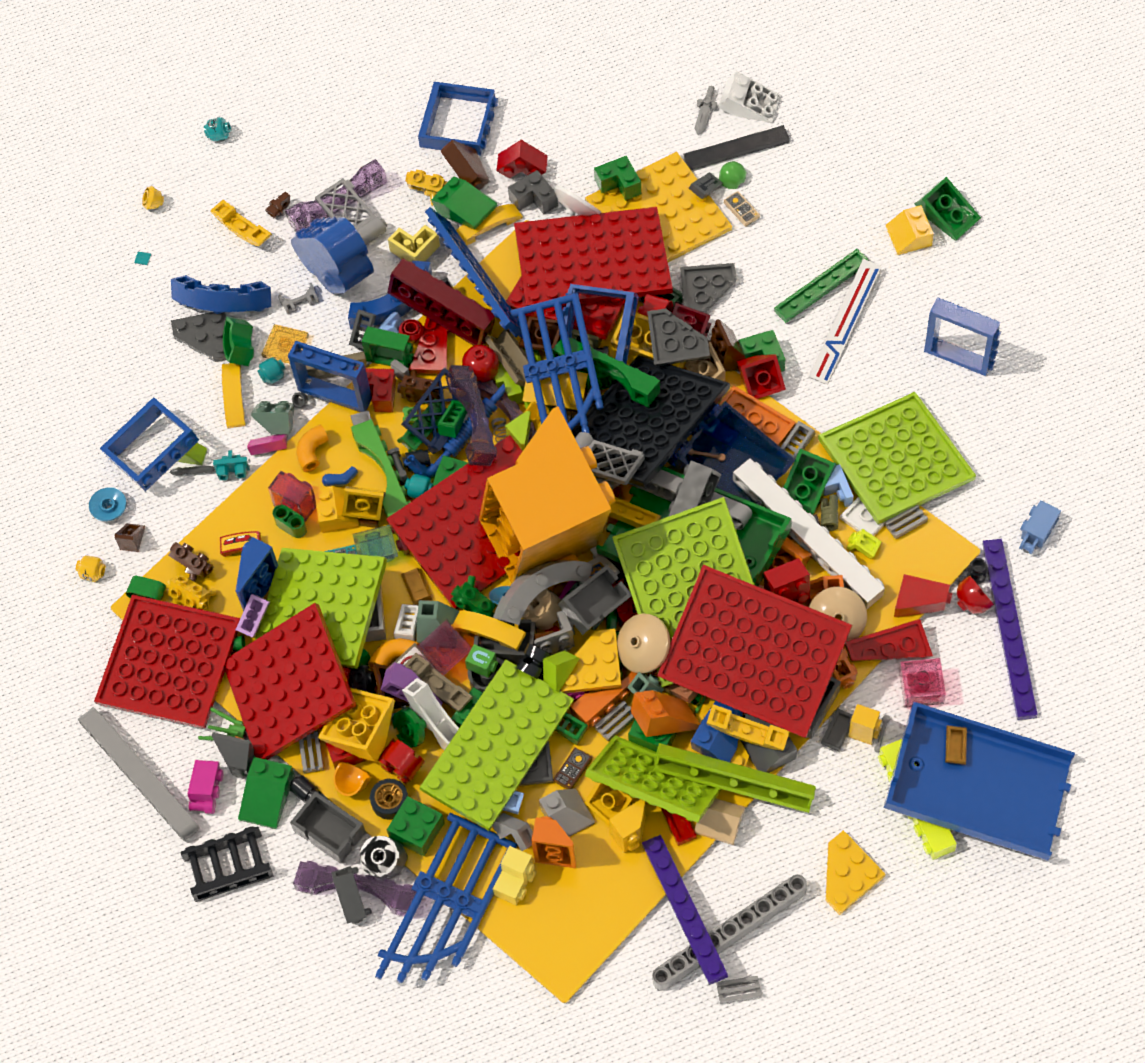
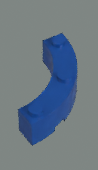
(220, 297)
(383, 306)

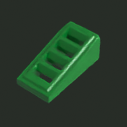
(449, 424)
(569, 734)

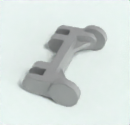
(286, 303)

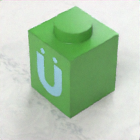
(481, 661)

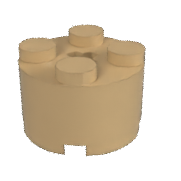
(543, 610)

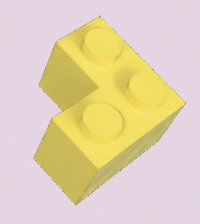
(414, 247)
(516, 873)

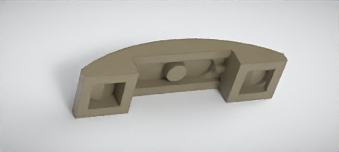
(442, 687)

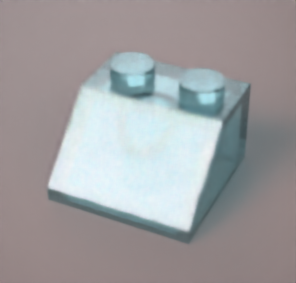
(376, 543)

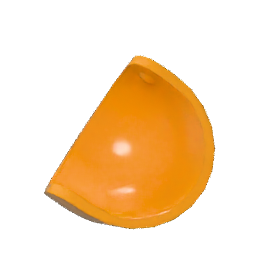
(350, 779)

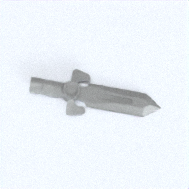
(704, 110)

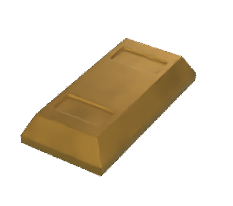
(416, 586)
(956, 745)

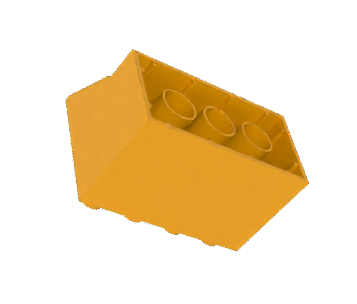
(546, 501)

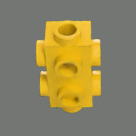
(426, 183)
(189, 593)

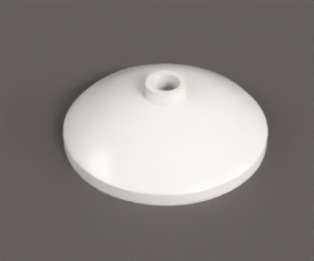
(574, 203)

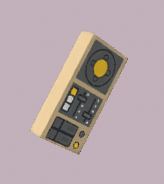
(741, 208)

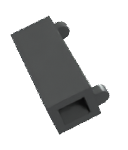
(349, 895)

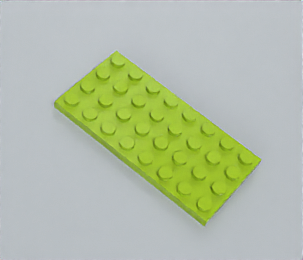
(496, 745)

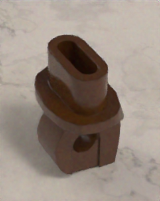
(277, 206)

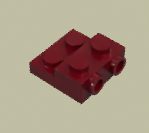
(694, 318)

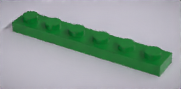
(820, 286)

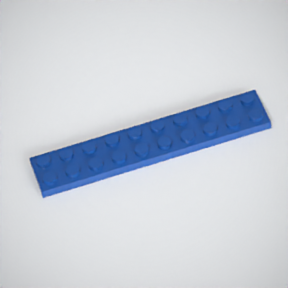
(475, 271)

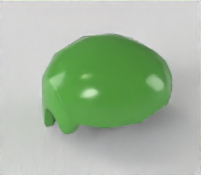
(732, 175)

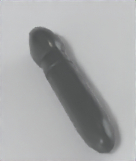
(192, 470)

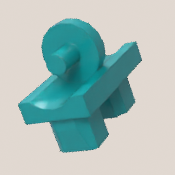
(230, 464)

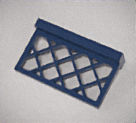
(438, 440)

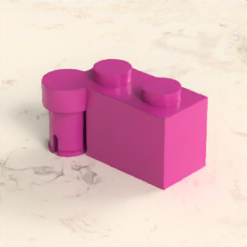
(205, 786)

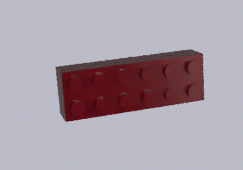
(440, 303)

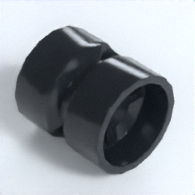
(533, 661)

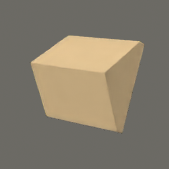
(709, 367)
(721, 821)

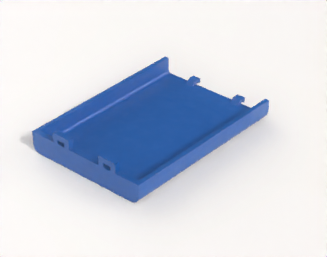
(1001, 795)

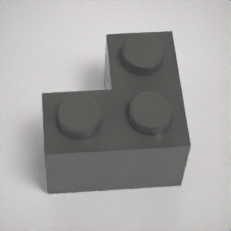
(533, 190)

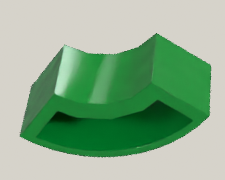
(237, 341)

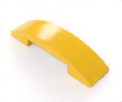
(501, 214)
(239, 225)
(233, 395)
(489, 628)
(747, 730)

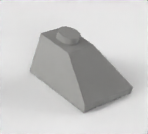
(567, 809)

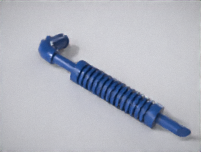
(455, 445)

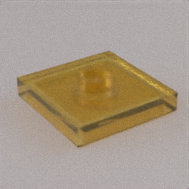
(281, 341)

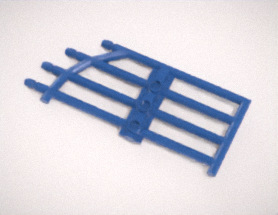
(562, 364)
(445, 894)

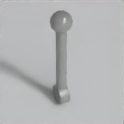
(886, 718)

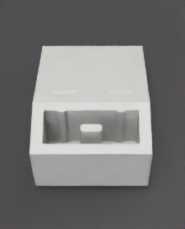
(749, 99)

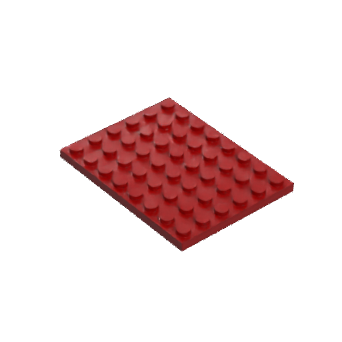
(597, 250)
(445, 527)
(755, 651)

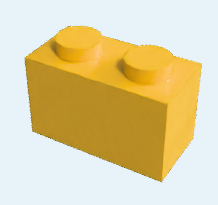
(865, 724)

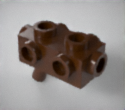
(414, 387)
(194, 563)

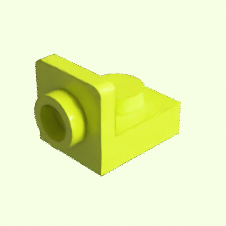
(864, 542)

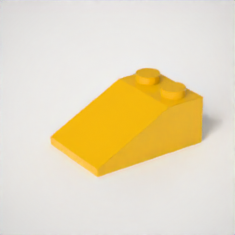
(548, 393)

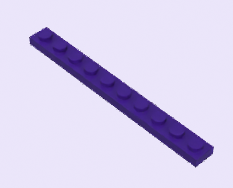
(1009, 629)

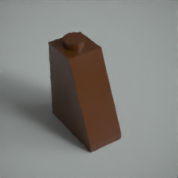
(465, 163)

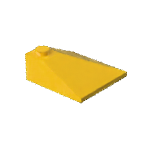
(363, 727)

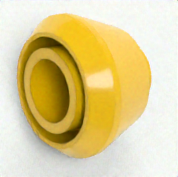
(152, 198)

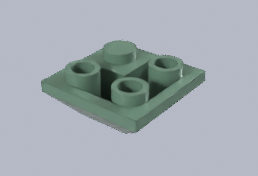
(274, 417)
(431, 615)

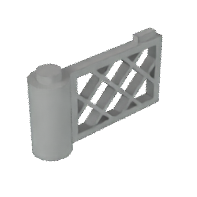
(369, 228)
(585, 439)

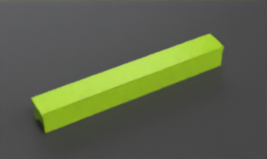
(734, 778)

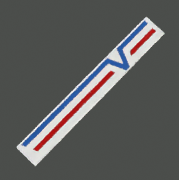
(845, 321)

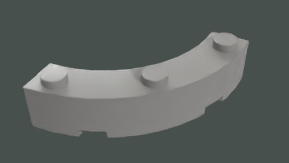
(535, 581)

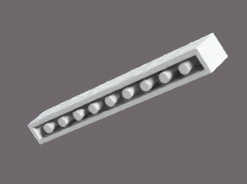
(808, 533)

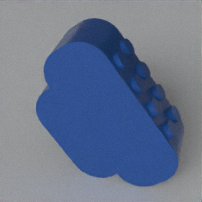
(333, 253)

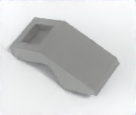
(519, 829)

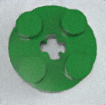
(409, 727)

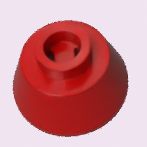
(412, 328)

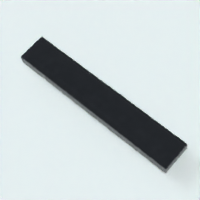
(736, 147)

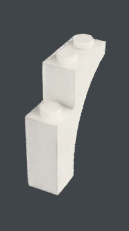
(427, 707)

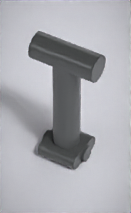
(395, 454)

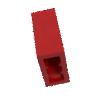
(921, 596)

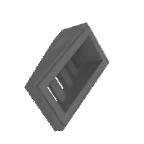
(356, 328)

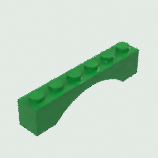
(639, 385)

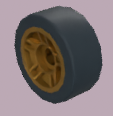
(380, 794)

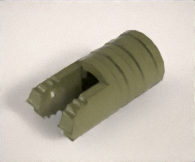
(829, 513)

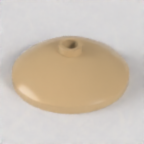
(843, 602)
(651, 645)

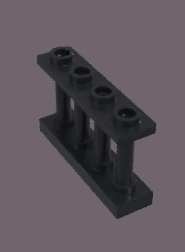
(222, 883)

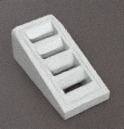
(404, 632)

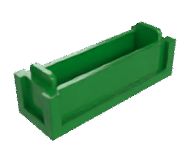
(412, 442)

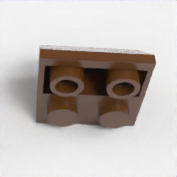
(726, 346)

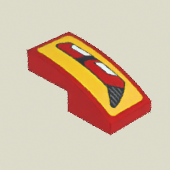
(234, 542)

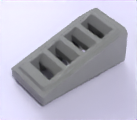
(795, 433)

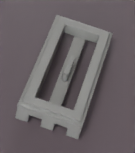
(919, 513)
(623, 705)
(311, 756)
(740, 981)

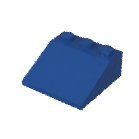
(255, 570)

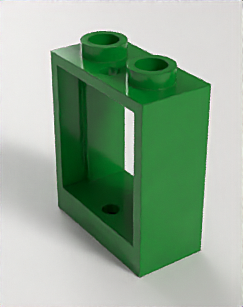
(385, 346)

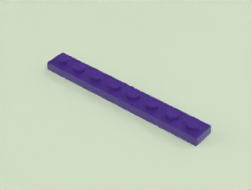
(685, 910)

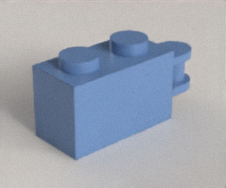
(1039, 526)

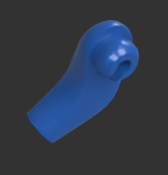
(339, 480)

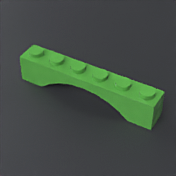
(369, 443)

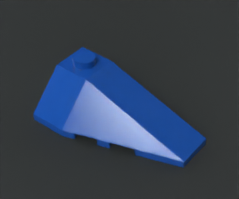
(714, 742)

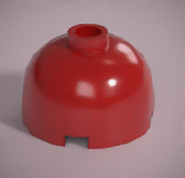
(483, 361)
(972, 597)

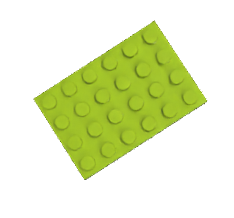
(630, 770)

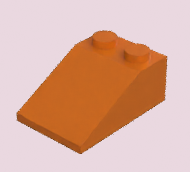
(662, 713)

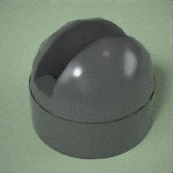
(298, 402)

